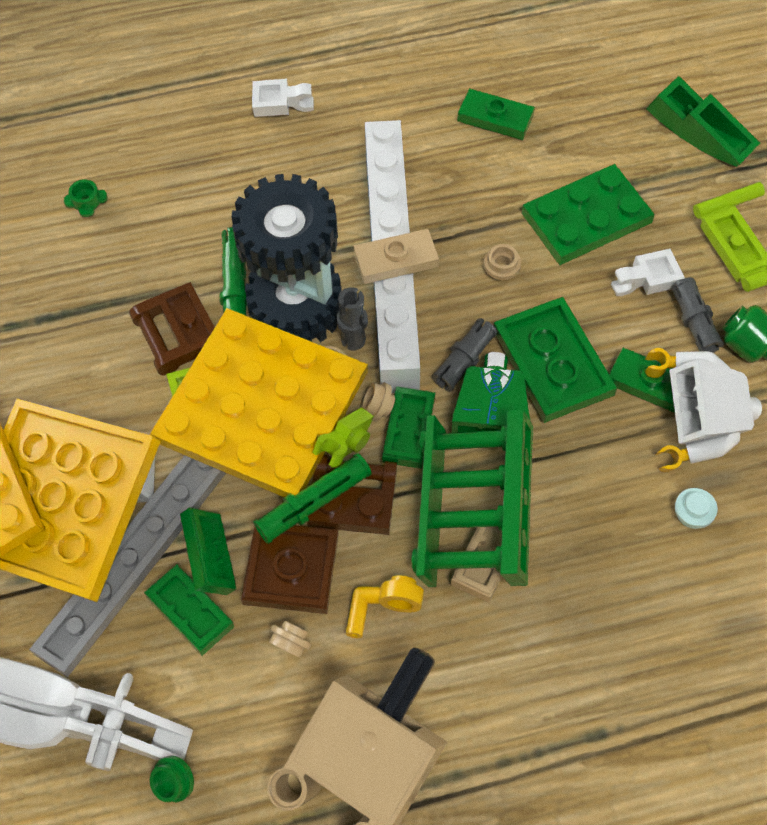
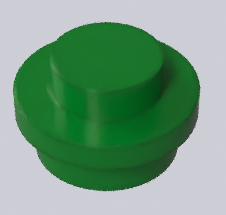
(171, 779)

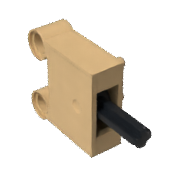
(364, 748)

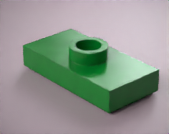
(496, 114)
(631, 378)
(406, 425)
(208, 552)
(189, 610)

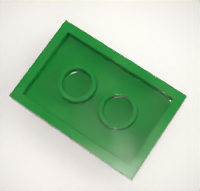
(587, 214)
(555, 358)

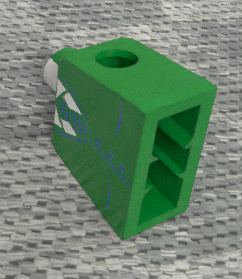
(488, 396)

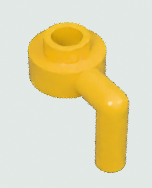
(397, 594)

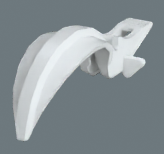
(46, 707)

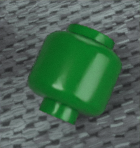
(747, 333)

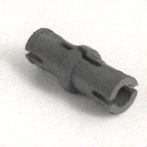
(697, 315)
(352, 318)
(464, 354)

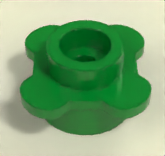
(84, 197)

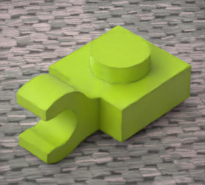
(349, 436)

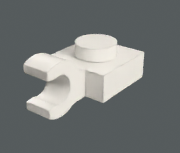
(276, 97)
(653, 271)

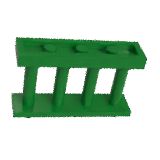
(511, 518)

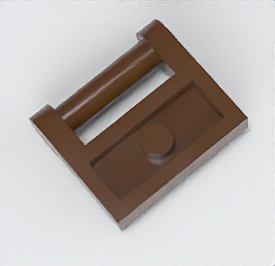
(186, 320)
(358, 508)

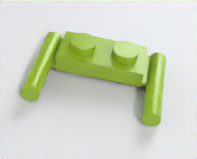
(733, 236)

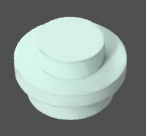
(695, 508)

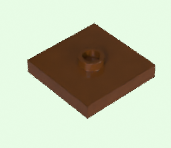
(292, 570)

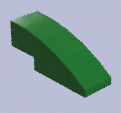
(703, 123)

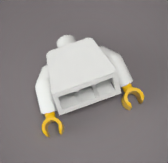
(709, 404)

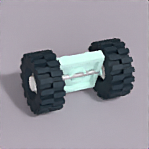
(288, 238)

